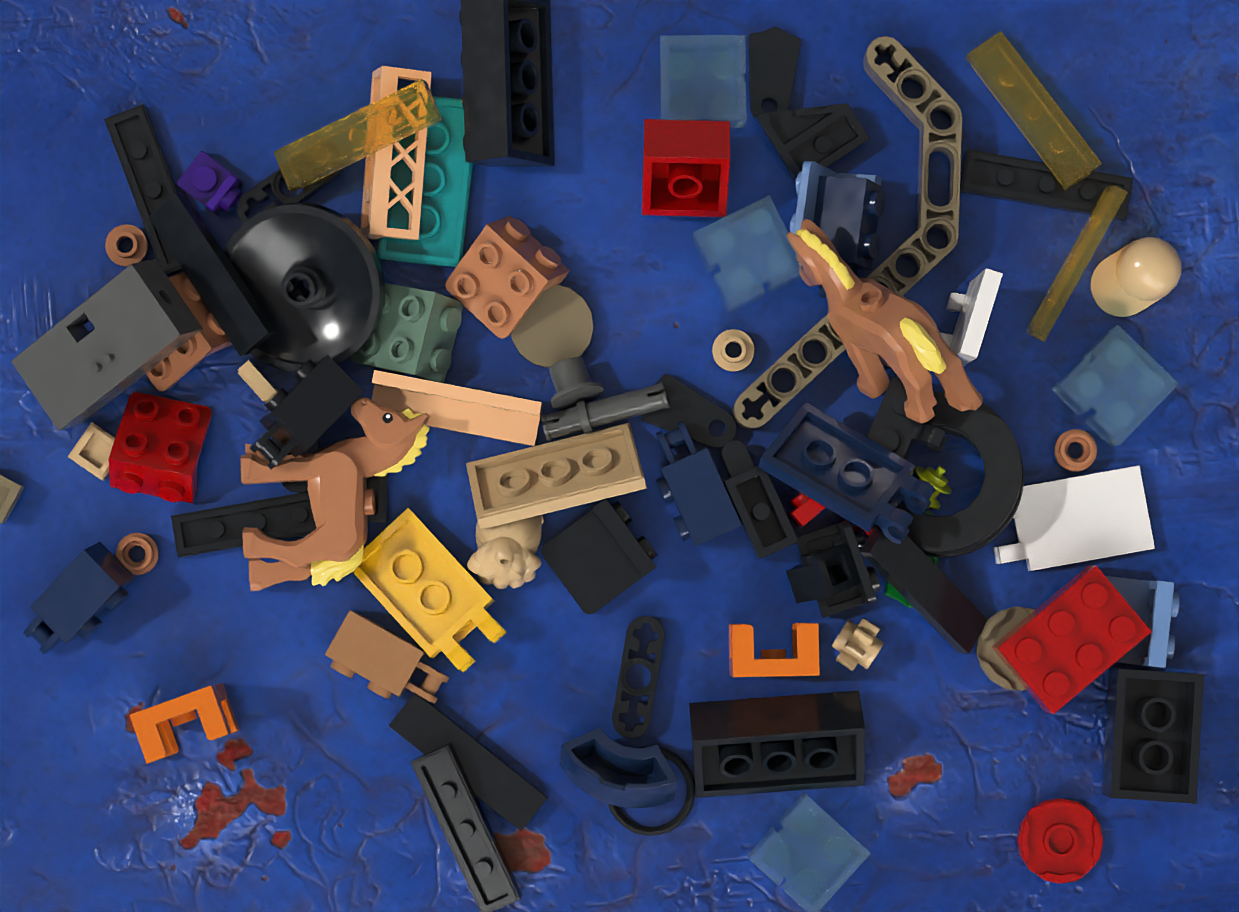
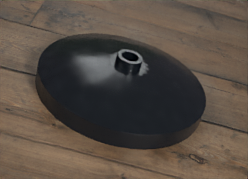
(343, 274)

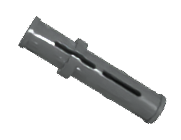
(604, 411)

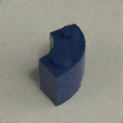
(618, 773)

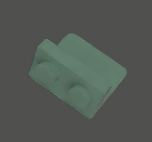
(413, 333)

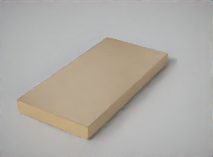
(555, 476)

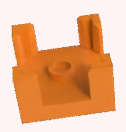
(774, 661)
(155, 730)

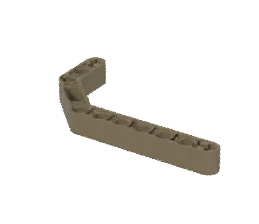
(915, 247)

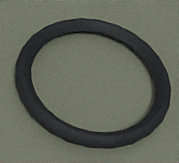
(681, 816)

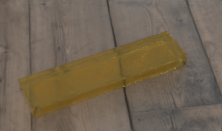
(1033, 110)
(357, 135)
(1076, 262)

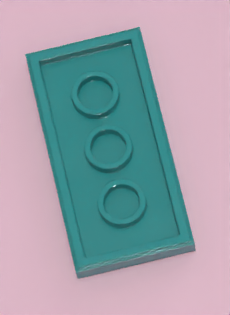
(443, 195)

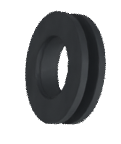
(999, 493)

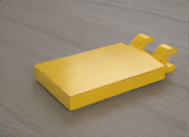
(427, 589)

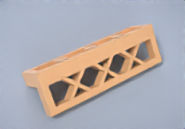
(379, 164)
(461, 407)

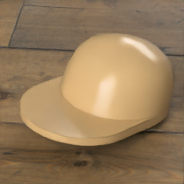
(1136, 276)

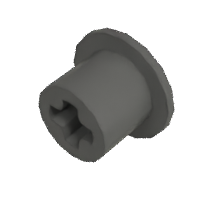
(572, 383)

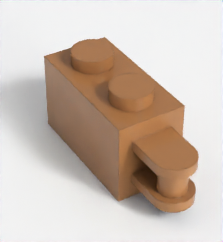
(381, 658)

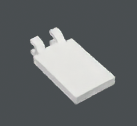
(974, 315)
(1080, 520)

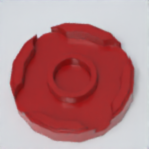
(1059, 840)

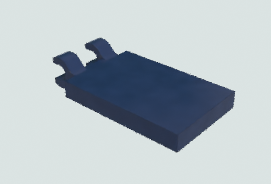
(847, 473)

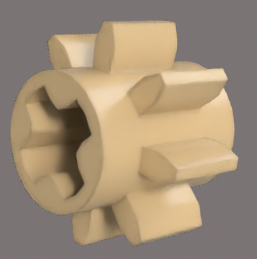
(857, 644)

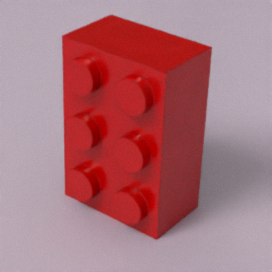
(1071, 639)

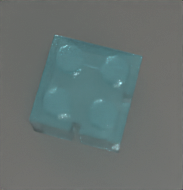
(701, 78)
(749, 252)
(1119, 385)
(809, 853)

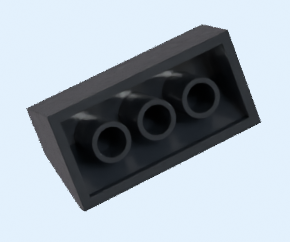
(507, 83)
(777, 743)

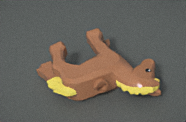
(883, 331)
(336, 496)

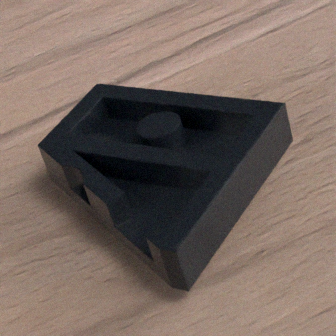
(812, 134)

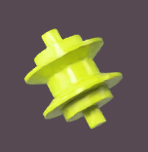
(937, 480)

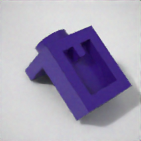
(211, 184)

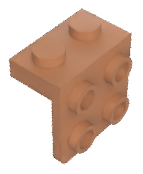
(504, 275)
(204, 343)

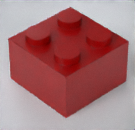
(685, 168)

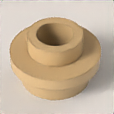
(726, 362)

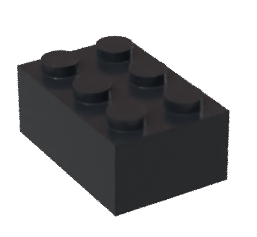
(1152, 735)

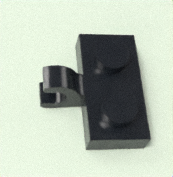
(898, 432)

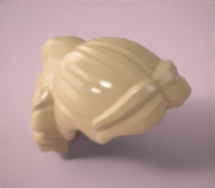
(507, 553)

